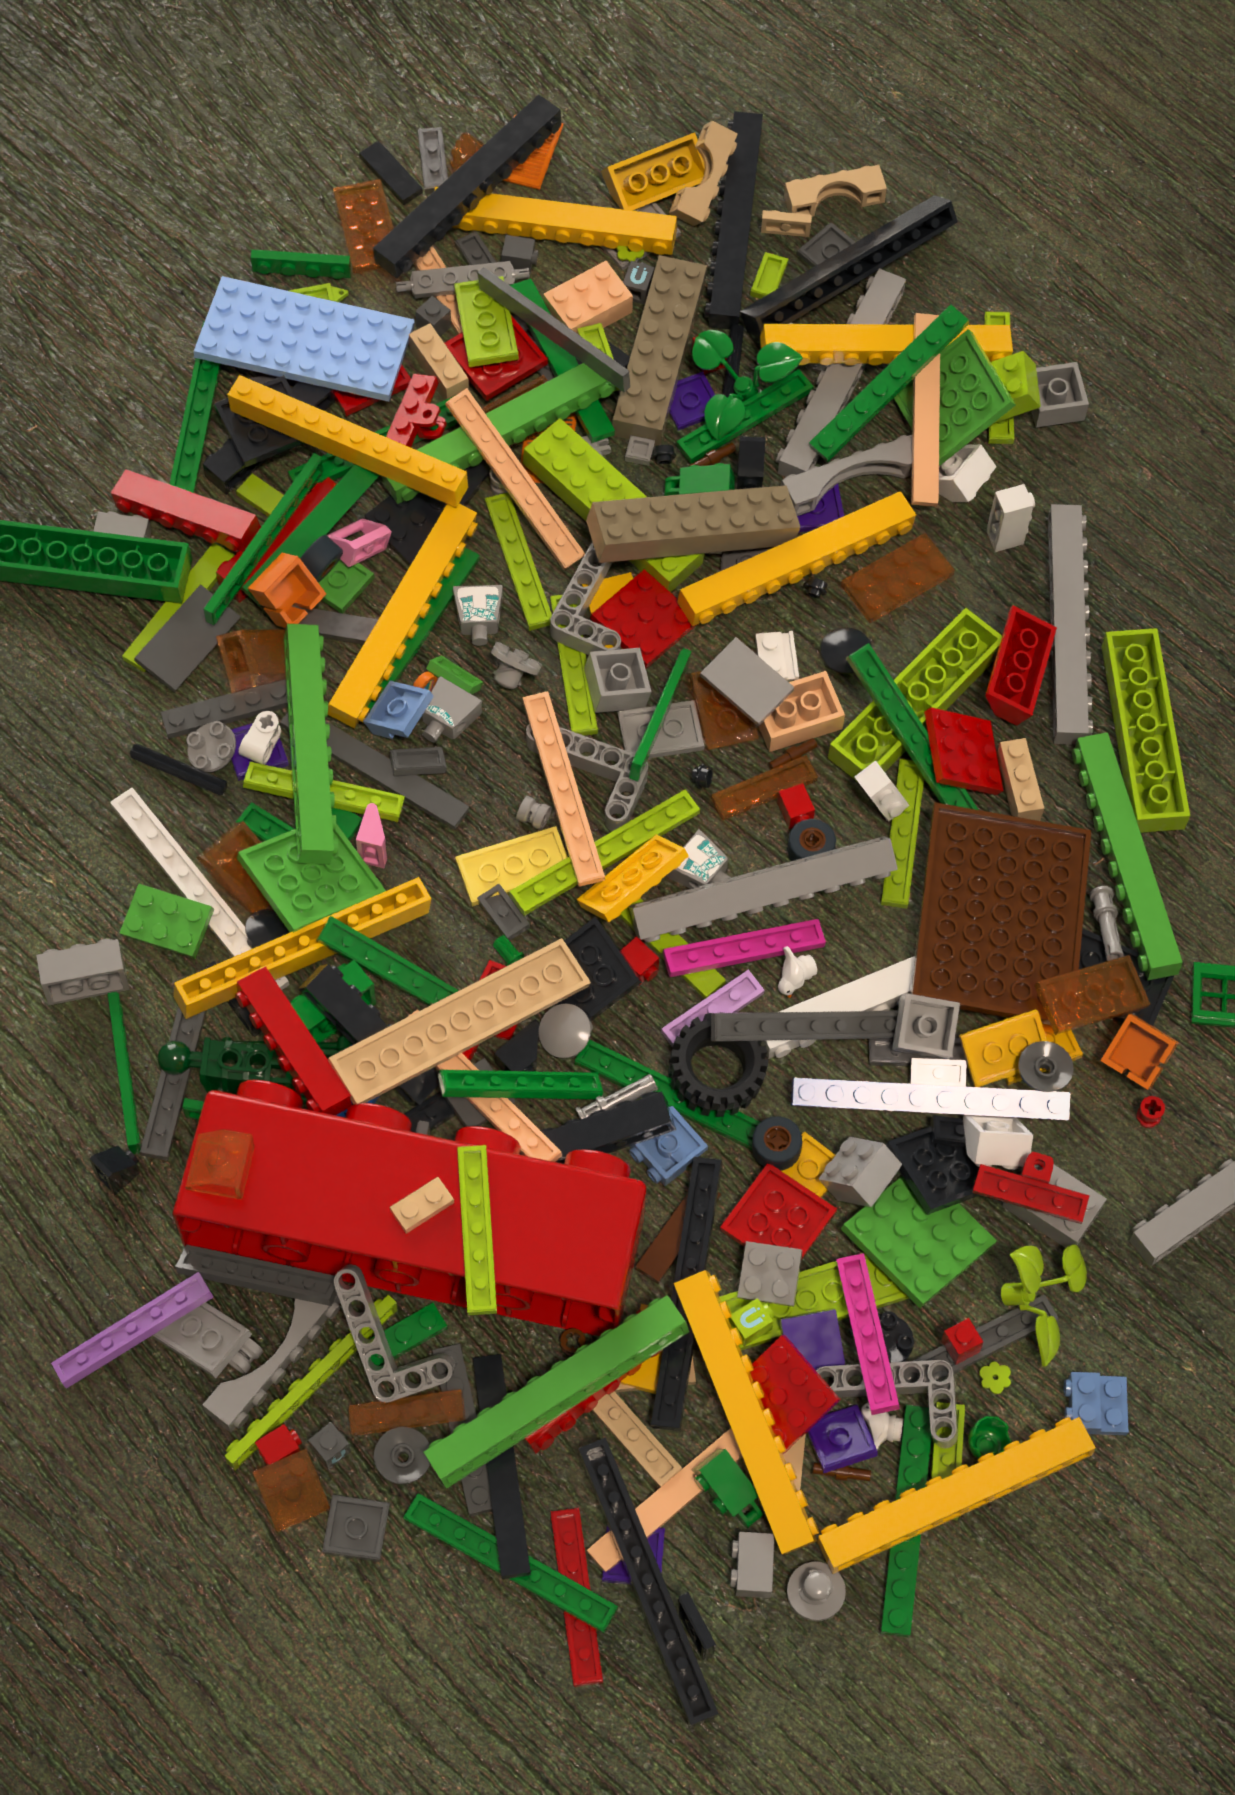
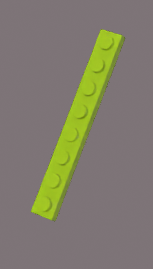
(610, 850)
(302, 1389)

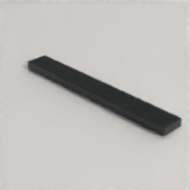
(503, 1477)

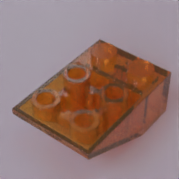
(252, 657)

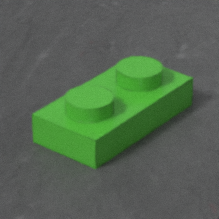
(453, 673)

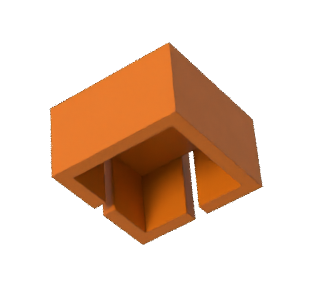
(285, 584)
(1140, 1050)

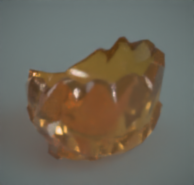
(464, 149)

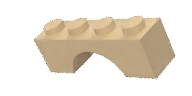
(715, 146)
(862, 185)

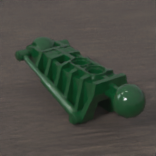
(177, 1058)

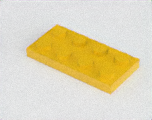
(633, 878)

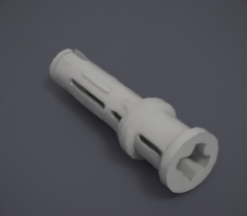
(1105, 914)
(629, 1093)

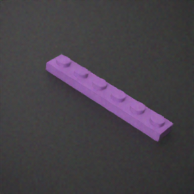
(132, 1330)

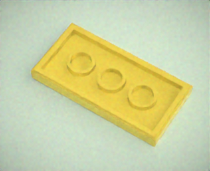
(509, 862)

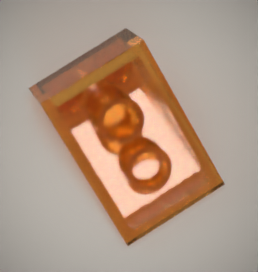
(718, 717)
(222, 864)

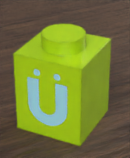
(752, 1321)

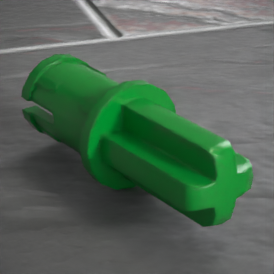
(507, 950)

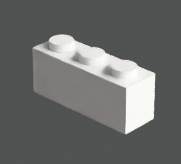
(1010, 517)

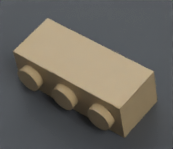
(437, 361)
(1020, 779)

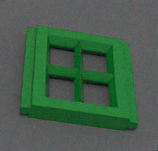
(1207, 1017)

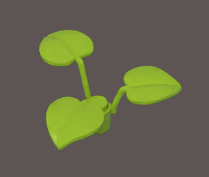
(1030, 1268)

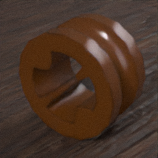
(564, 1342)

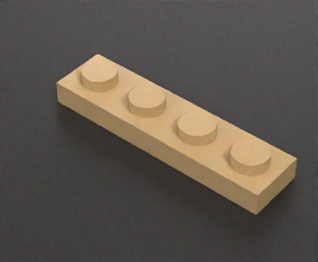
(636, 1439)

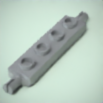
(442, 280)

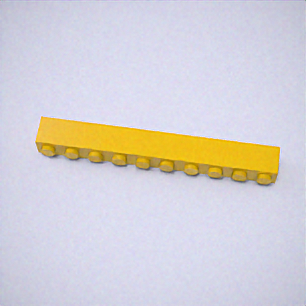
(572, 223)
(869, 342)
(348, 441)
(796, 559)
(401, 615)
(300, 948)
(746, 1413)
(955, 1495)

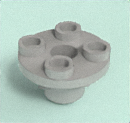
(513, 665)
(815, 1591)

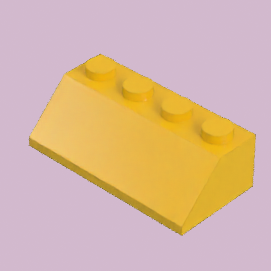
(655, 173)

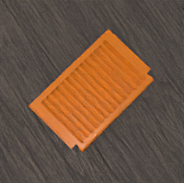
(533, 170)

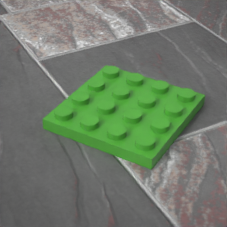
(969, 395)
(308, 891)
(916, 1248)

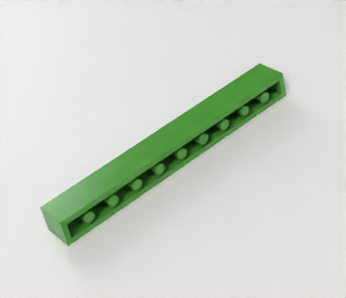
(516, 420)
(309, 745)
(1127, 857)
(556, 1391)

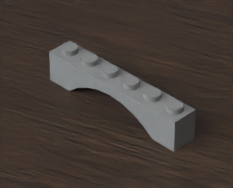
(886, 459)
(235, 1398)

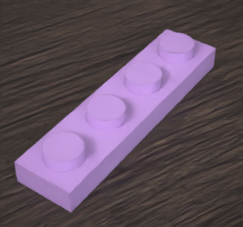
(727, 999)

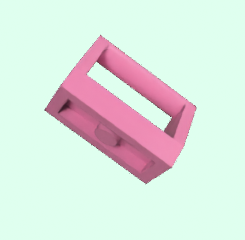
(368, 545)
(371, 838)

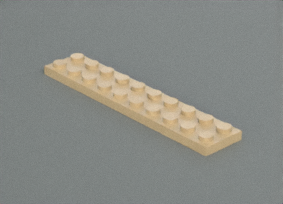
(459, 1022)

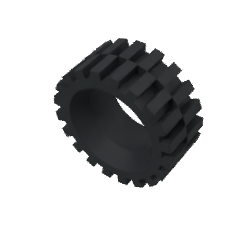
(698, 1036)

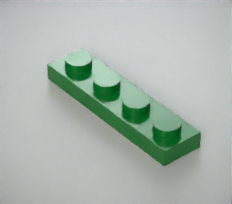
(301, 264)

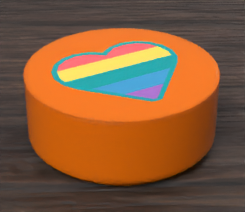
(426, 681)

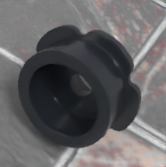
(664, 454)
(815, 587)
(702, 776)

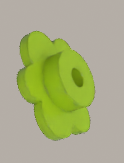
(625, 253)
(1000, 1372)

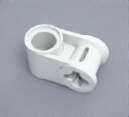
(259, 742)

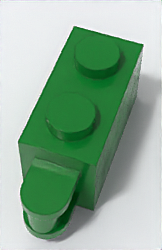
(701, 479)
(728, 1487)

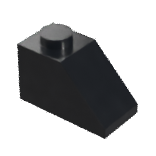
(750, 462)
(520, 1051)
(115, 1168)

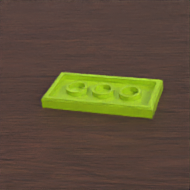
(485, 326)

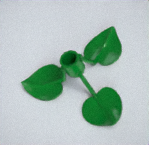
(726, 414)

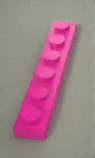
(743, 948)
(868, 1334)

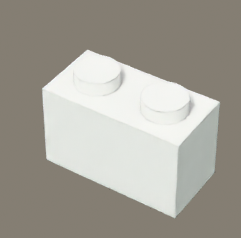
(882, 791)

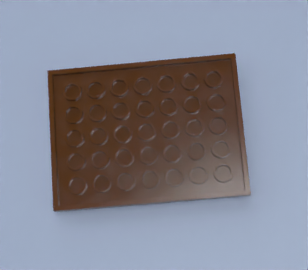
(999, 909)

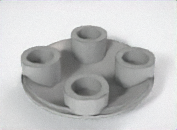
(211, 746)
(565, 1030)

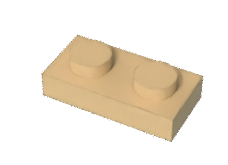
(786, 223)
(422, 1205)

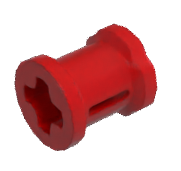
(1157, 1107)

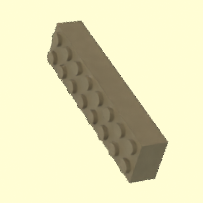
(660, 349)
(692, 523)

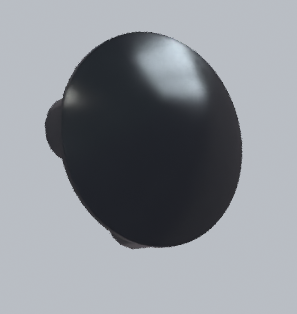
(839, 645)
(264, 927)
(897, 1337)

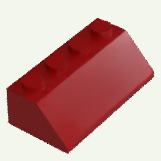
(1019, 666)

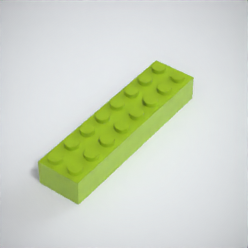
(584, 477)
(930, 680)
(1145, 729)

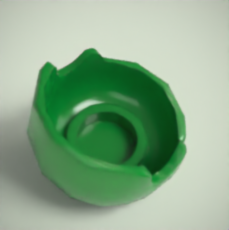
(988, 1436)

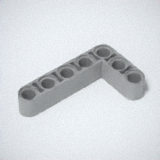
(573, 616)
(597, 765)
(380, 1345)
(925, 1384)

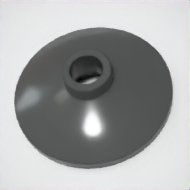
(1047, 1056)
(397, 1442)

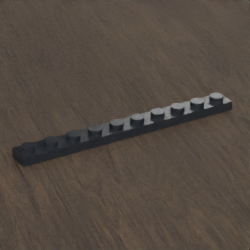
(691, 1260)

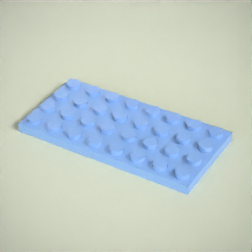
(304, 338)

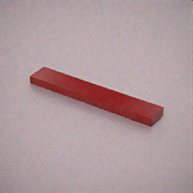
(573, 1564)

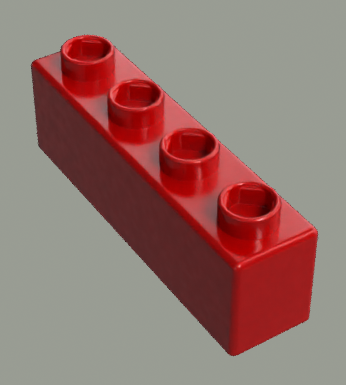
(326, 1192)

